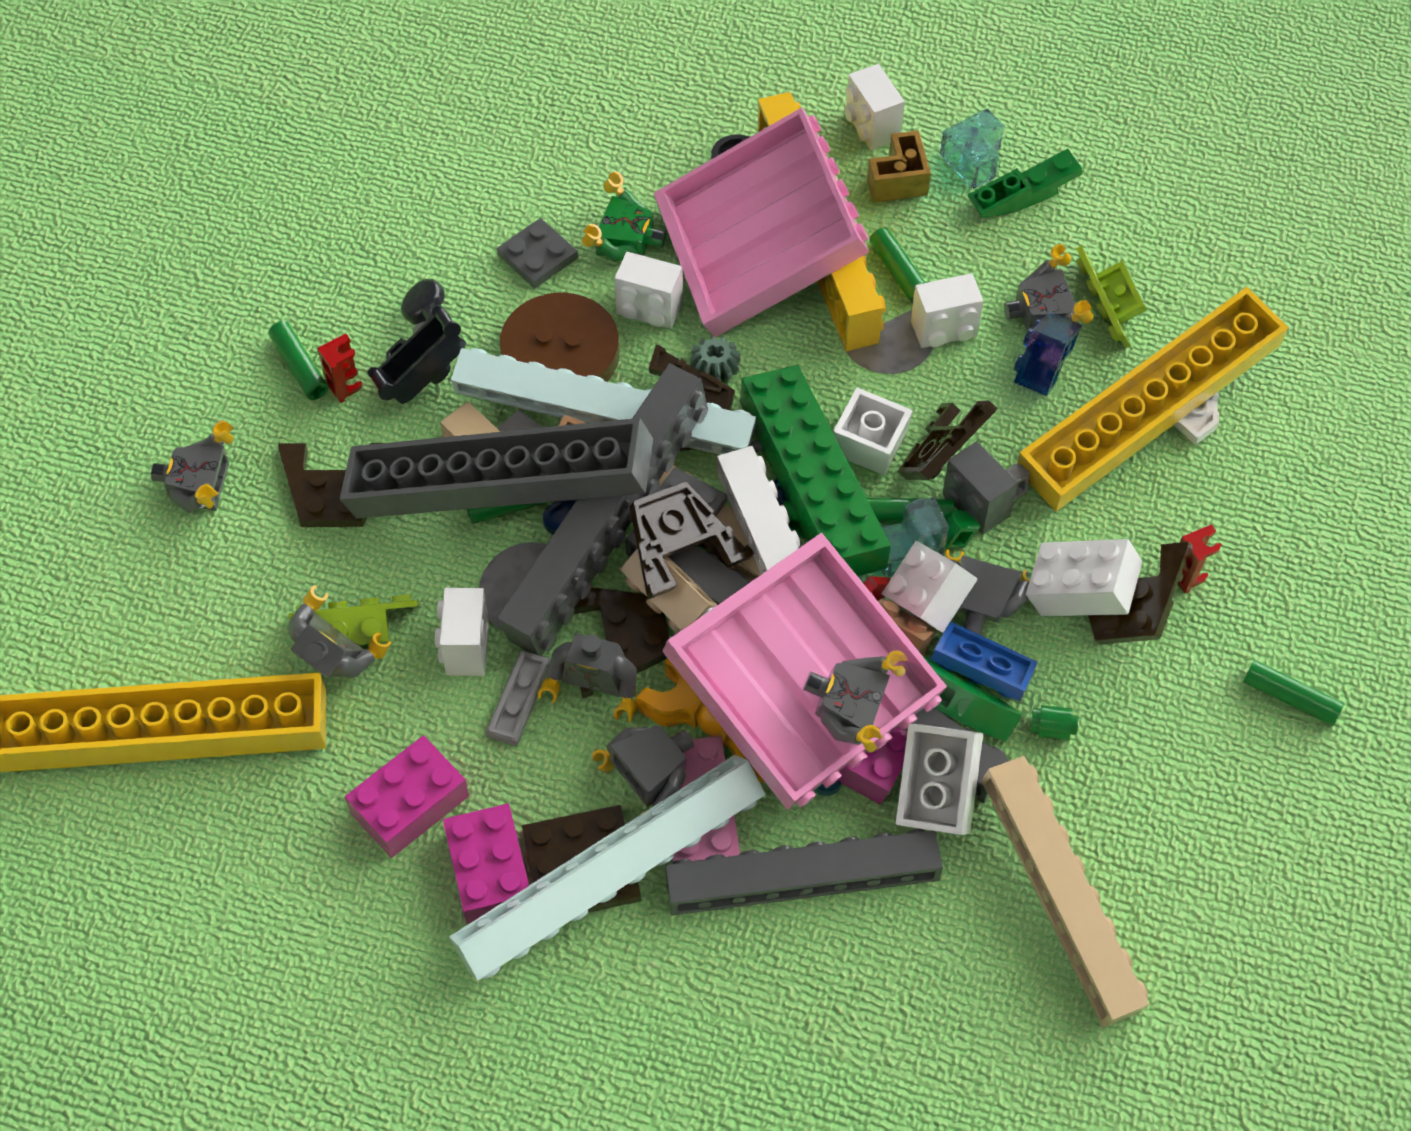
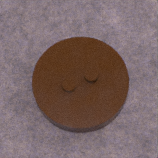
(564, 334)

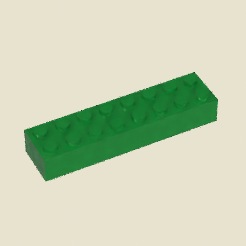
(814, 468)

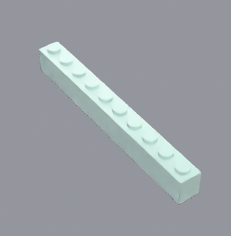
(584, 398)
(606, 867)

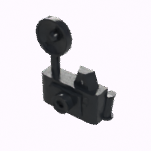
(427, 353)

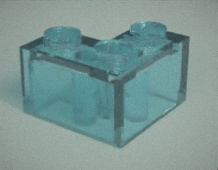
(972, 146)
(921, 523)

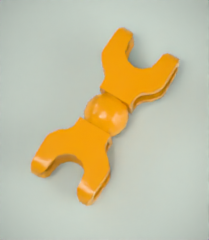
(683, 707)

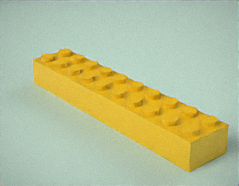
(851, 289)
(1151, 398)
(162, 722)

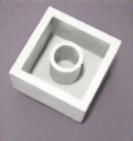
(873, 106)
(649, 290)
(946, 310)
(872, 430)
(929, 586)
(462, 631)

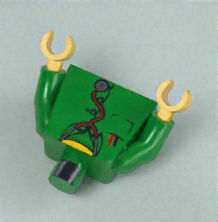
(625, 225)

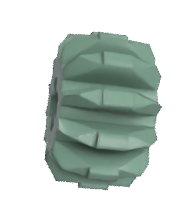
(716, 358)

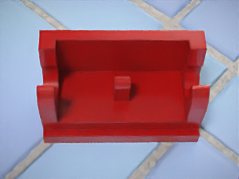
(339, 366)
(1200, 552)

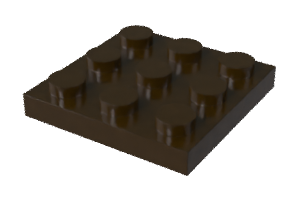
(562, 838)

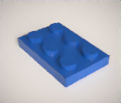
(984, 661)

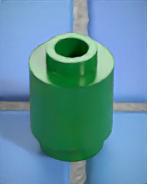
(1054, 722)

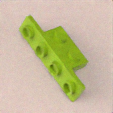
(1117, 294)
(363, 621)

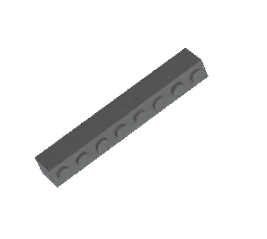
(803, 871)

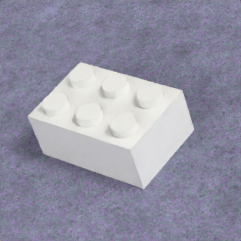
(1084, 578)
(939, 779)

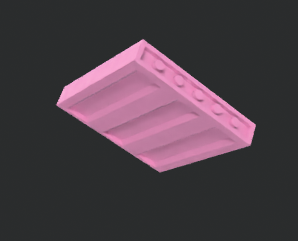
(761, 222)
(763, 641)

